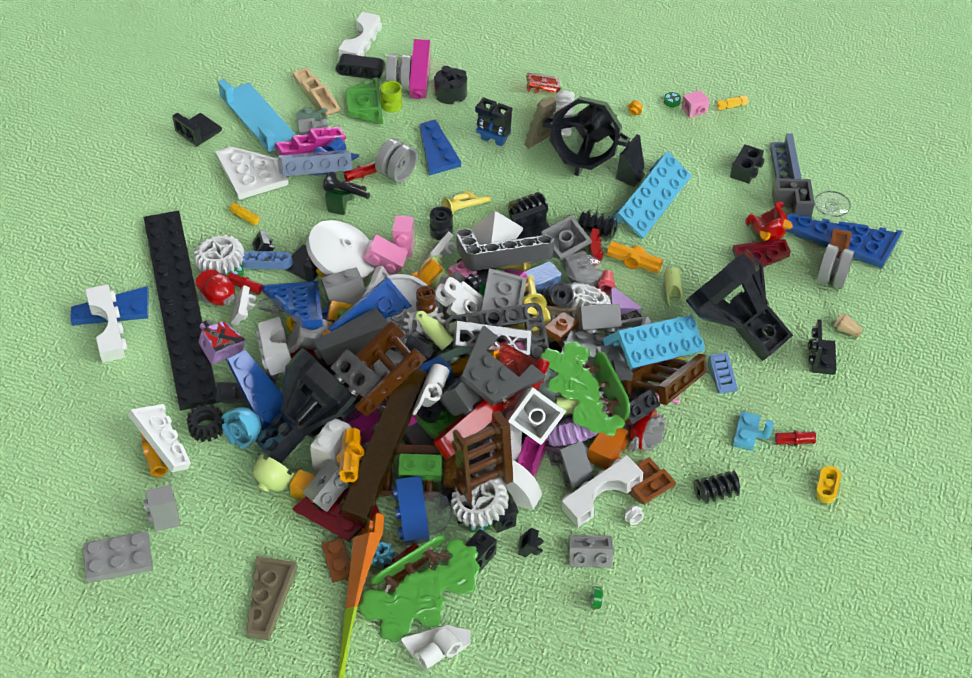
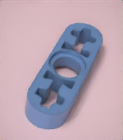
(277, 260)

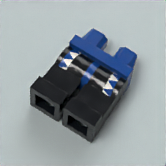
(492, 122)

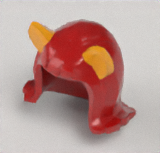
(771, 224)

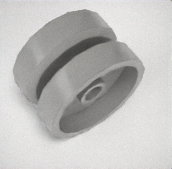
(398, 72)
(396, 160)
(831, 265)

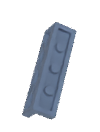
(788, 155)

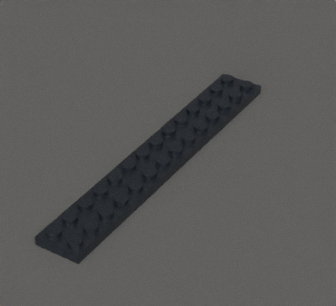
(180, 310)

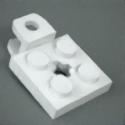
(459, 298)

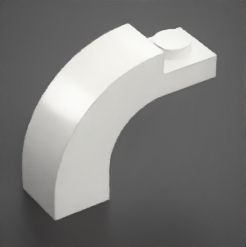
(524, 489)

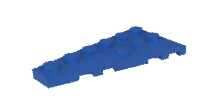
(868, 244)
(299, 301)

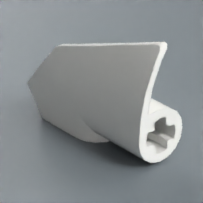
(432, 387)
(436, 644)

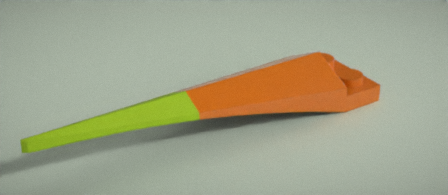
(361, 558)

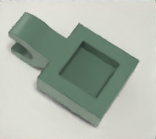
(307, 112)

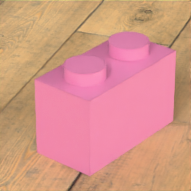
(404, 233)
(386, 254)

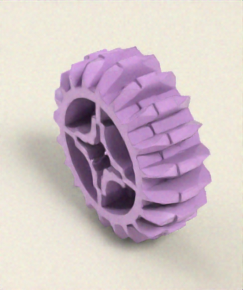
(568, 432)

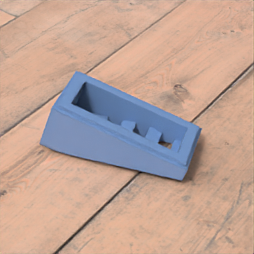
(722, 361)

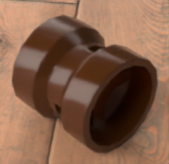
(426, 299)

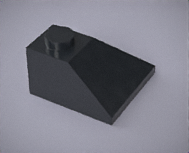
(631, 163)

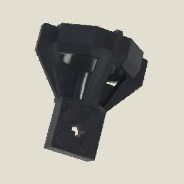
(593, 125)
(748, 310)
(300, 411)

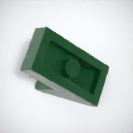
(337, 200)

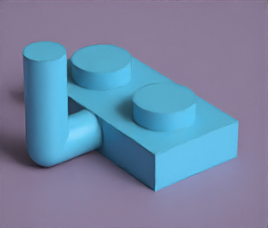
(748, 431)

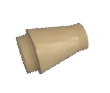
(847, 325)

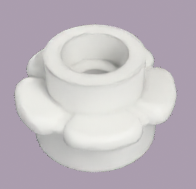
(633, 515)

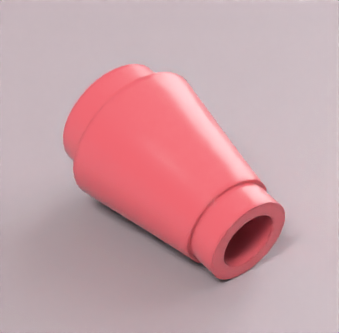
(606, 282)

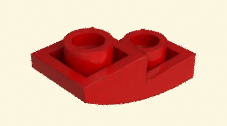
(595, 246)

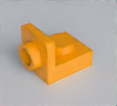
(335, 307)

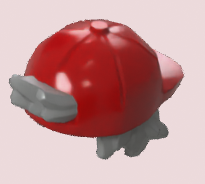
(215, 288)
(647, 432)

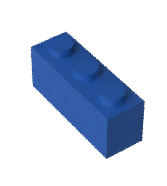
(411, 510)

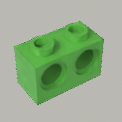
(422, 465)

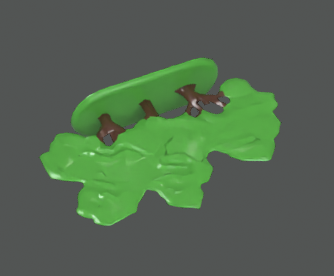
(579, 384)
(421, 592)

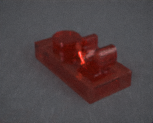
(543, 82)

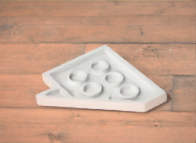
(250, 172)

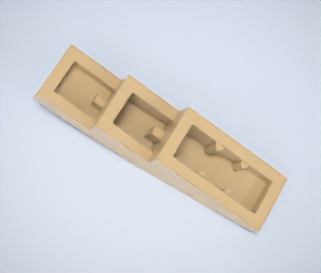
(315, 91)

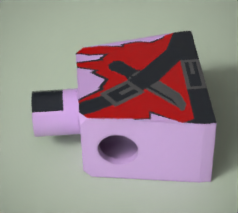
(219, 341)

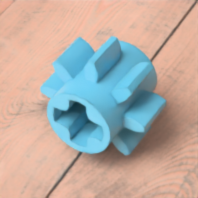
(383, 555)

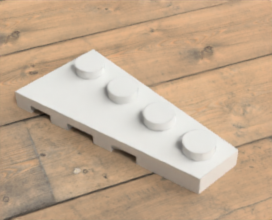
(158, 432)

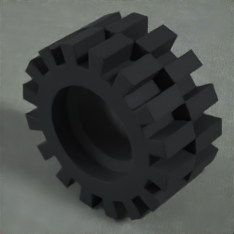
(201, 414)

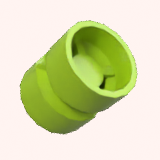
(391, 96)

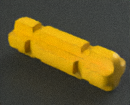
(732, 102)
(244, 213)

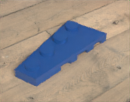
(438, 150)

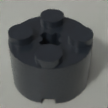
(450, 85)

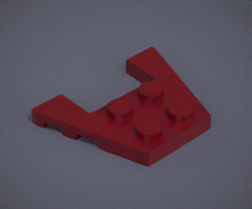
(332, 519)

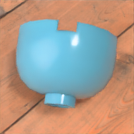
(241, 426)

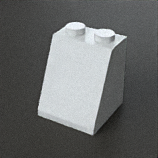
(535, 414)
(328, 444)

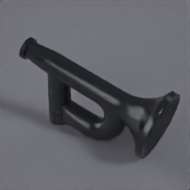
(331, 182)

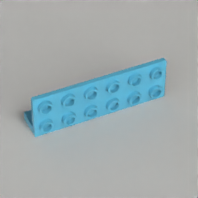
(256, 114)
(653, 195)
(658, 341)

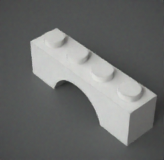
(367, 27)
(101, 304)
(273, 346)
(620, 476)

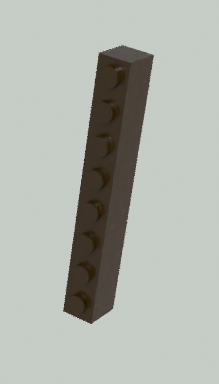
(382, 449)

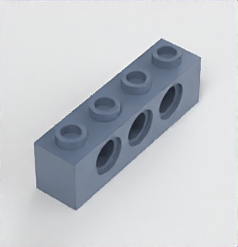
(314, 163)

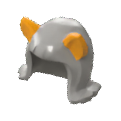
(303, 338)

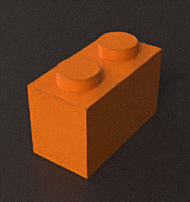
(607, 449)

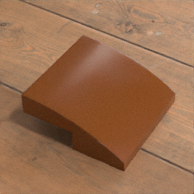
(654, 482)

